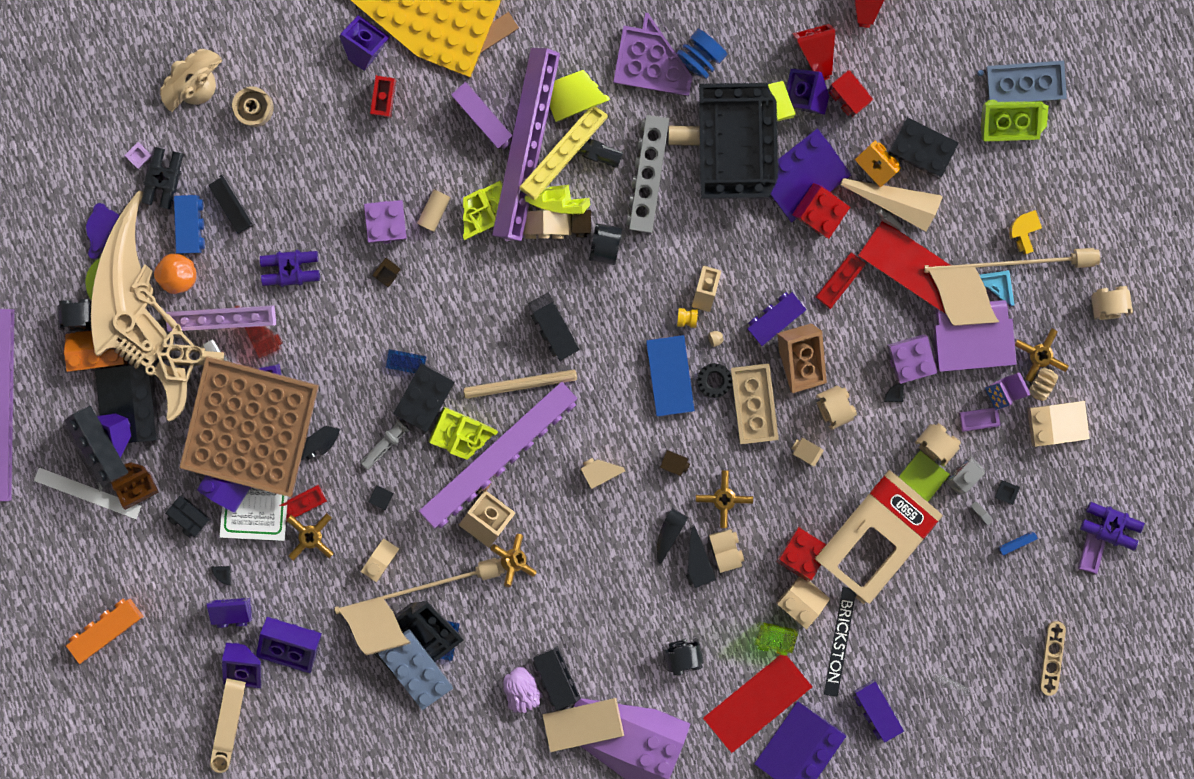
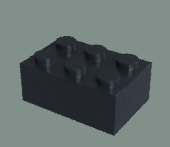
(923, 148)
(424, 397)

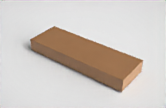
(499, 30)

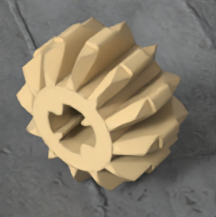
(1043, 384)

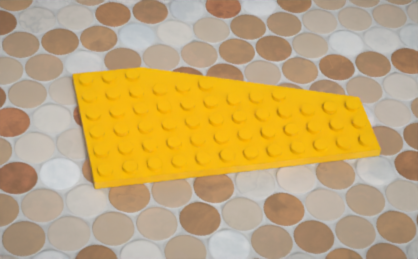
(437, 30)

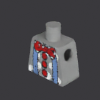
(966, 476)

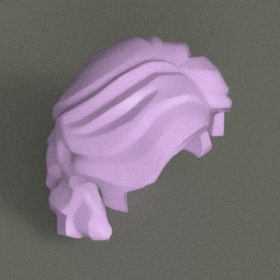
(521, 690)

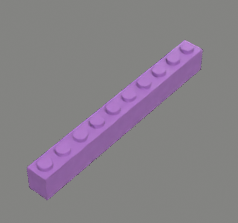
(526, 142)
(6, 401)
(499, 454)

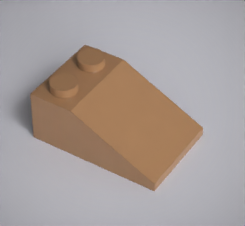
(803, 357)

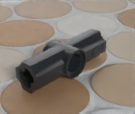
(598, 151)

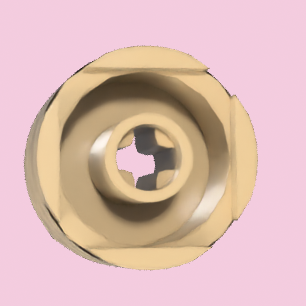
(247, 97)
(1111, 303)
(836, 407)
(938, 444)

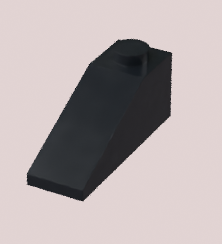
(698, 564)

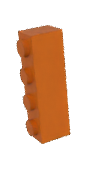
(104, 631)

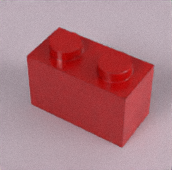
(383, 96)

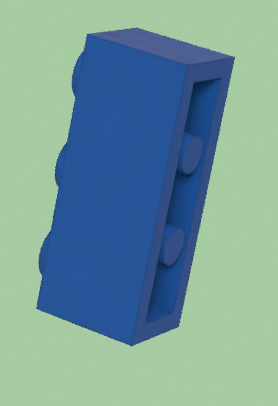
(188, 224)

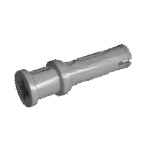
(391, 437)

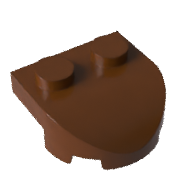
(135, 485)

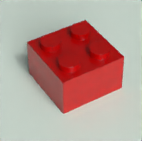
(850, 94)
(821, 211)
(800, 554)

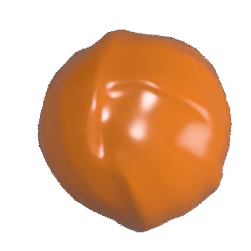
(175, 273)

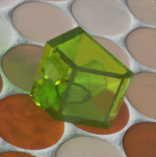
(775, 637)

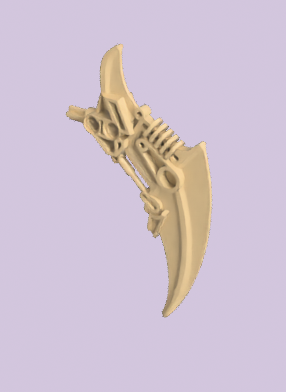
(120, 313)

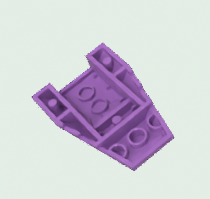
(648, 745)

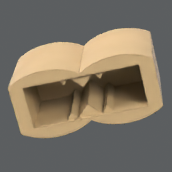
(726, 550)

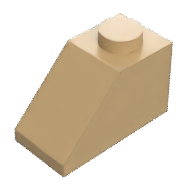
(706, 288)
(807, 451)
(600, 471)
(380, 560)

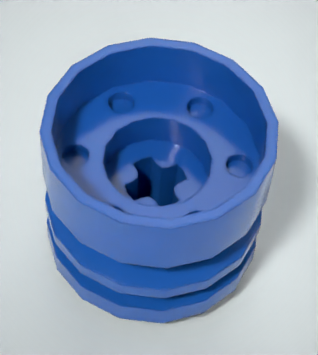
(701, 54)

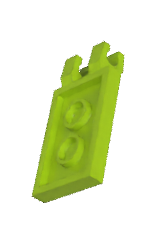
(924, 475)

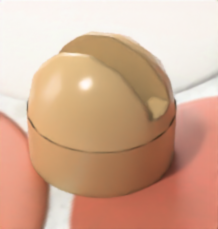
(715, 338)

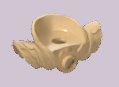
(198, 88)

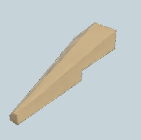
(913, 206)

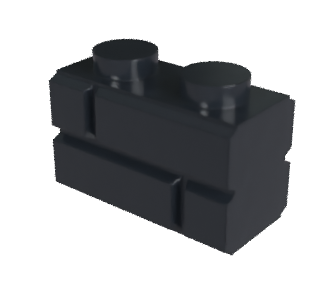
(187, 516)

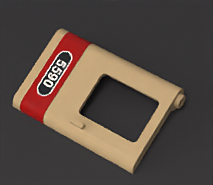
(898, 516)

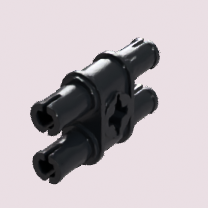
(169, 186)

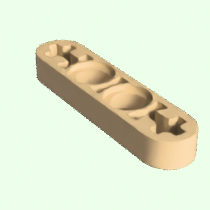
(1056, 658)

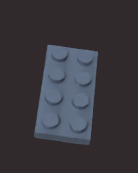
(1027, 82)
(417, 671)

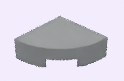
(982, 513)

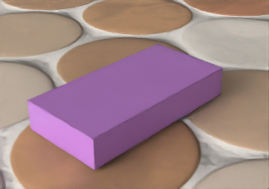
(979, 419)
(1091, 554)

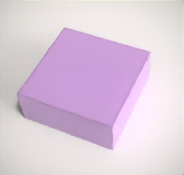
(138, 155)

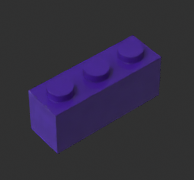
(776, 318)
(878, 711)

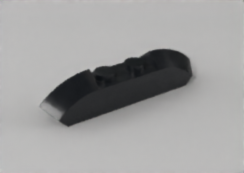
(320, 440)

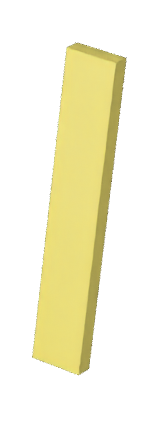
(563, 152)

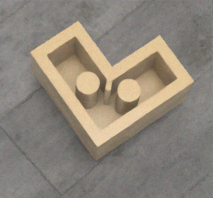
(547, 223)

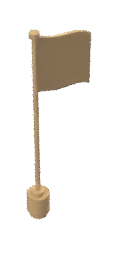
(965, 293)
(375, 623)

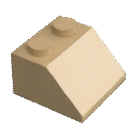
(487, 518)
(803, 602)

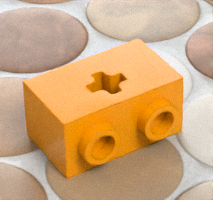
(879, 173)

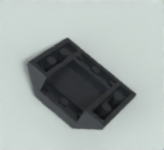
(429, 629)

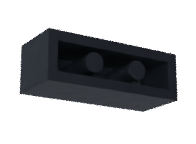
(556, 678)

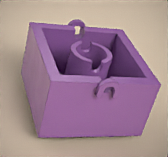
(385, 221)
(912, 358)

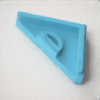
(1000, 285)

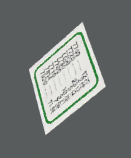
(256, 517)

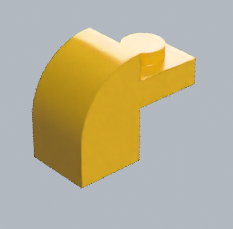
(1021, 227)

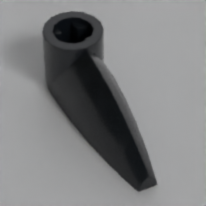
(669, 531)

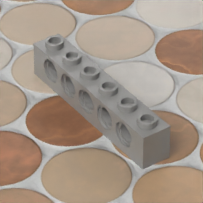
(659, 125)

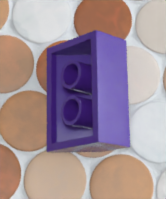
(288, 644)

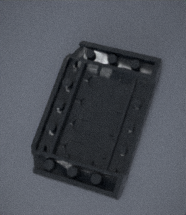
(737, 141)

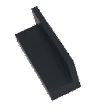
(231, 204)

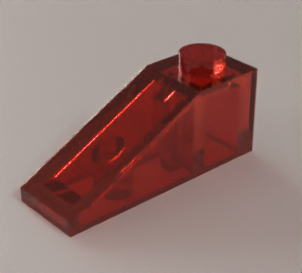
(263, 340)

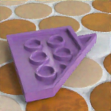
(650, 61)

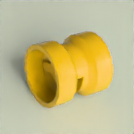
(687, 318)

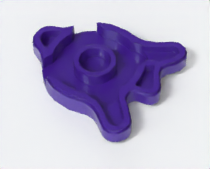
(99, 228)

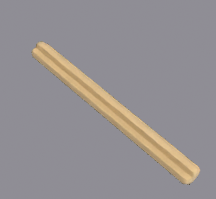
(519, 384)

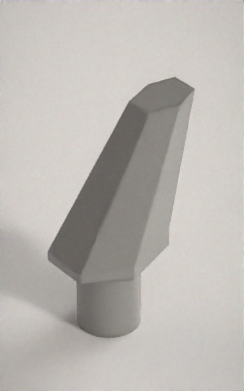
(888, 218)

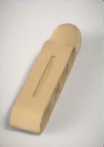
(227, 725)

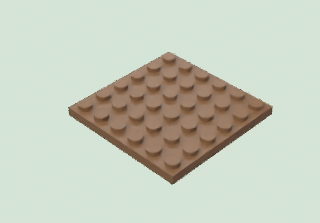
(249, 426)

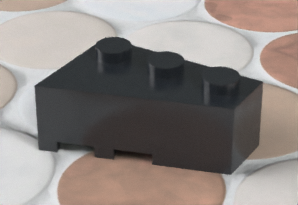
(553, 327)

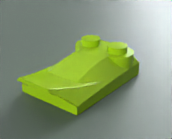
(1013, 120)

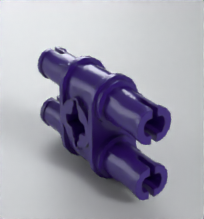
(296, 276)
(1120, 521)

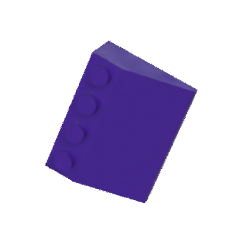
(806, 163)
(800, 746)

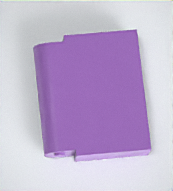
(975, 344)

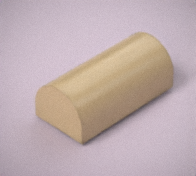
(684, 135)
(433, 210)

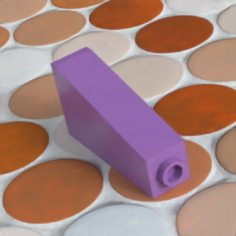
(482, 116)

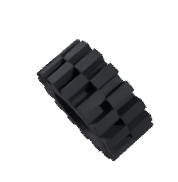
(726, 380)

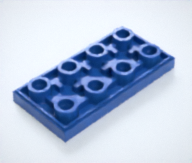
(670, 375)

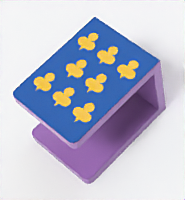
(1007, 390)

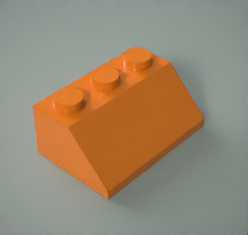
(81, 354)

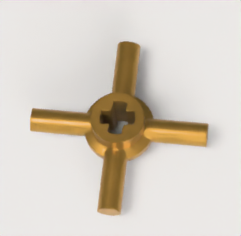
(1049, 359)
(729, 493)
(317, 536)
(513, 560)

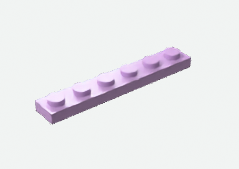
(224, 318)

